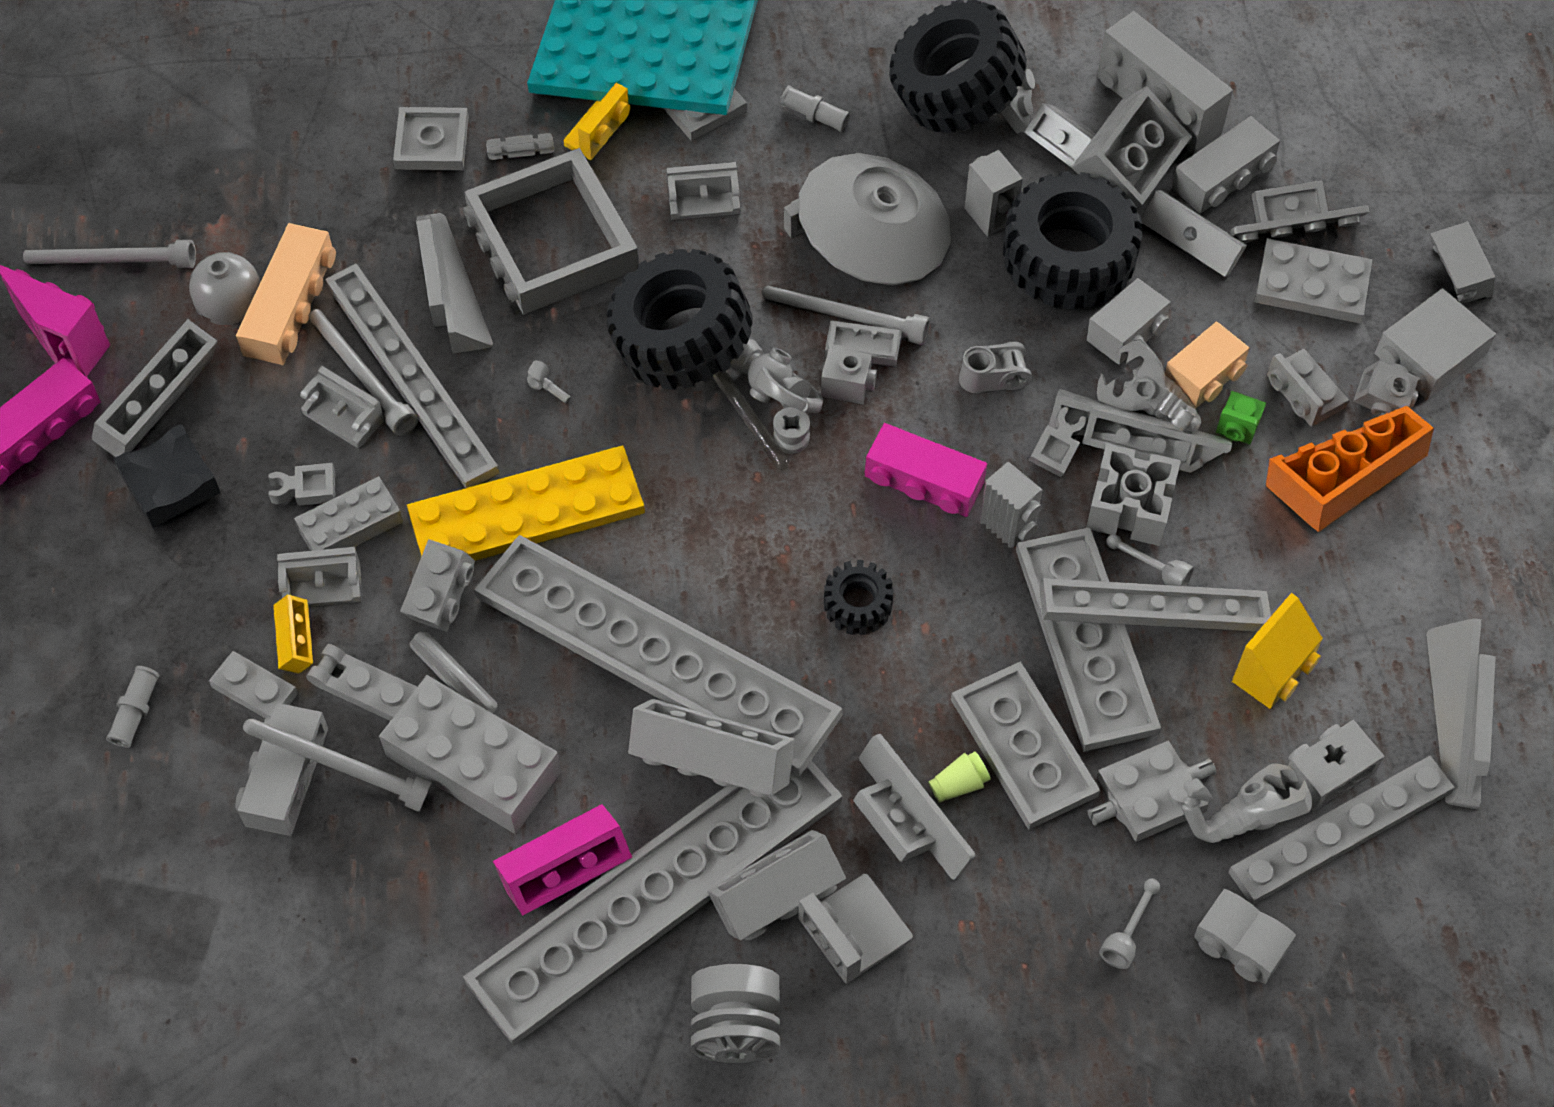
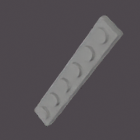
(1153, 604)
(1340, 830)

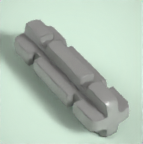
(520, 146)

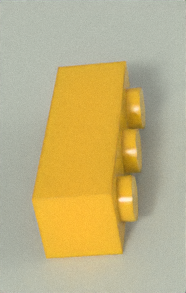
(293, 634)

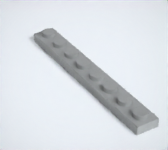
(412, 377)

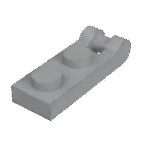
(360, 683)

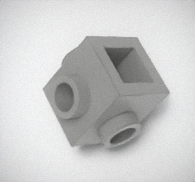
(1386, 388)

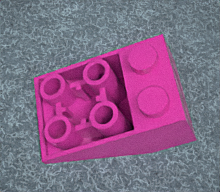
(60, 321)

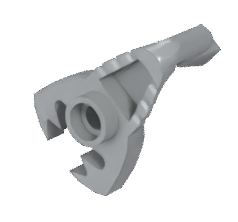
(1150, 390)
(1254, 807)

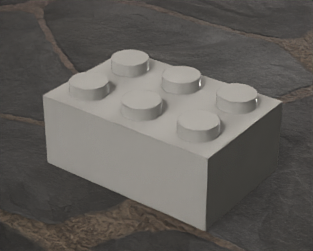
(1134, 146)

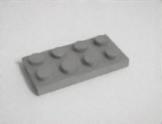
(1025, 745)

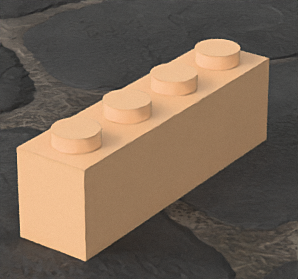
(286, 294)

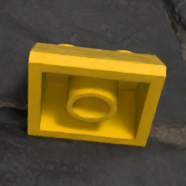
(1279, 654)

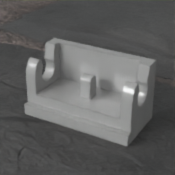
(703, 191)
(1464, 262)
(341, 407)
(321, 576)

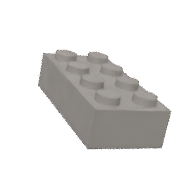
(350, 518)

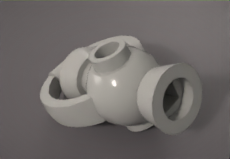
(773, 378)

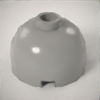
(223, 287)

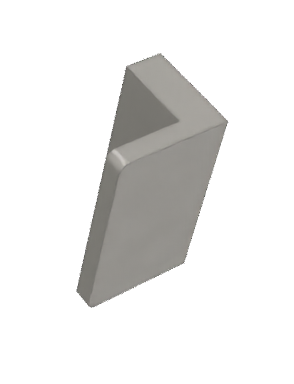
(1059, 133)

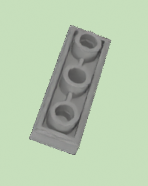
(1176, 222)

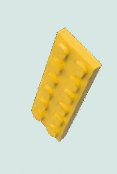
(531, 504)

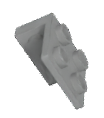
(854, 927)

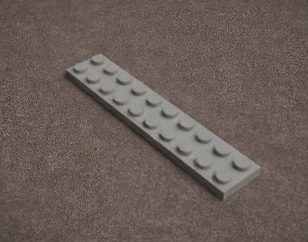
(653, 648)
(641, 900)

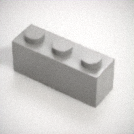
(1226, 165)
(280, 776)
(776, 885)

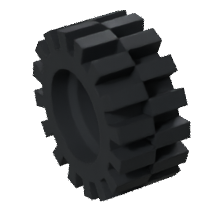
(862, 578)

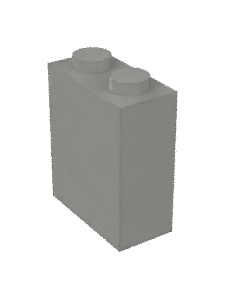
(1436, 342)

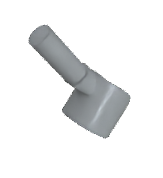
(538, 379)

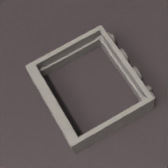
(569, 279)

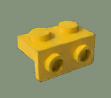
(599, 122)

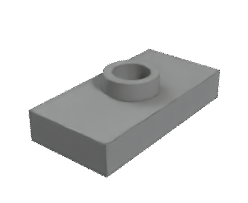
(877, 341)

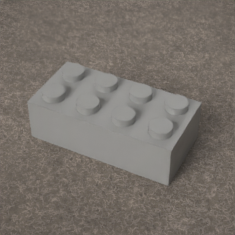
(1142, 56)
(471, 754)

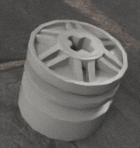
(735, 1013)

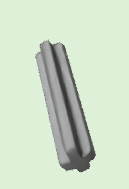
(450, 671)

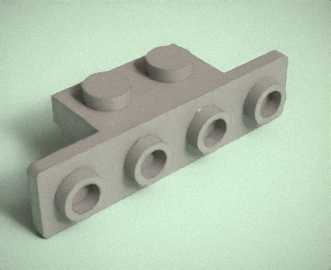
(1293, 208)
(906, 813)

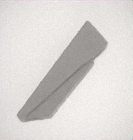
(449, 287)
(1138, 432)
(1462, 707)

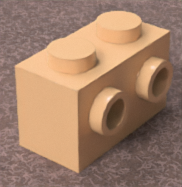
(1208, 364)

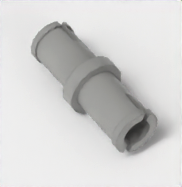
(815, 108)
(132, 706)

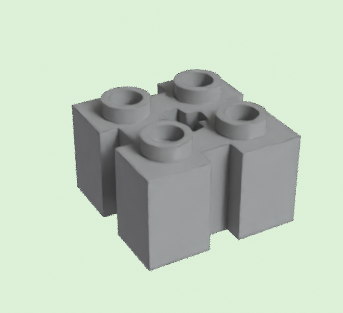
(1133, 494)

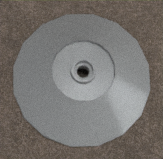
(874, 219)

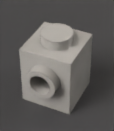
(847, 375)

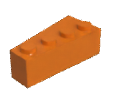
(1344, 471)

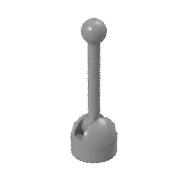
(1173, 573)
(1119, 947)

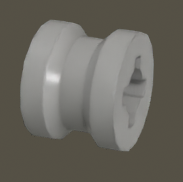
(795, 439)

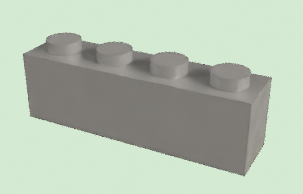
(154, 389)
(711, 747)

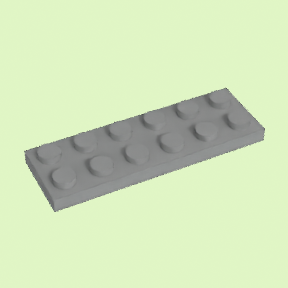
(1090, 658)

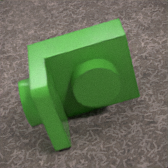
(1240, 417)

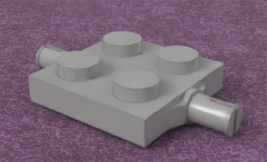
(1148, 790)

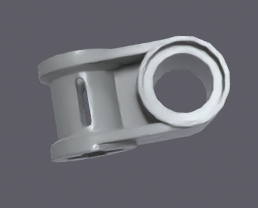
(995, 368)

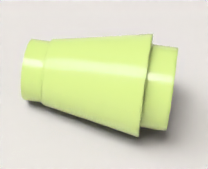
(960, 777)

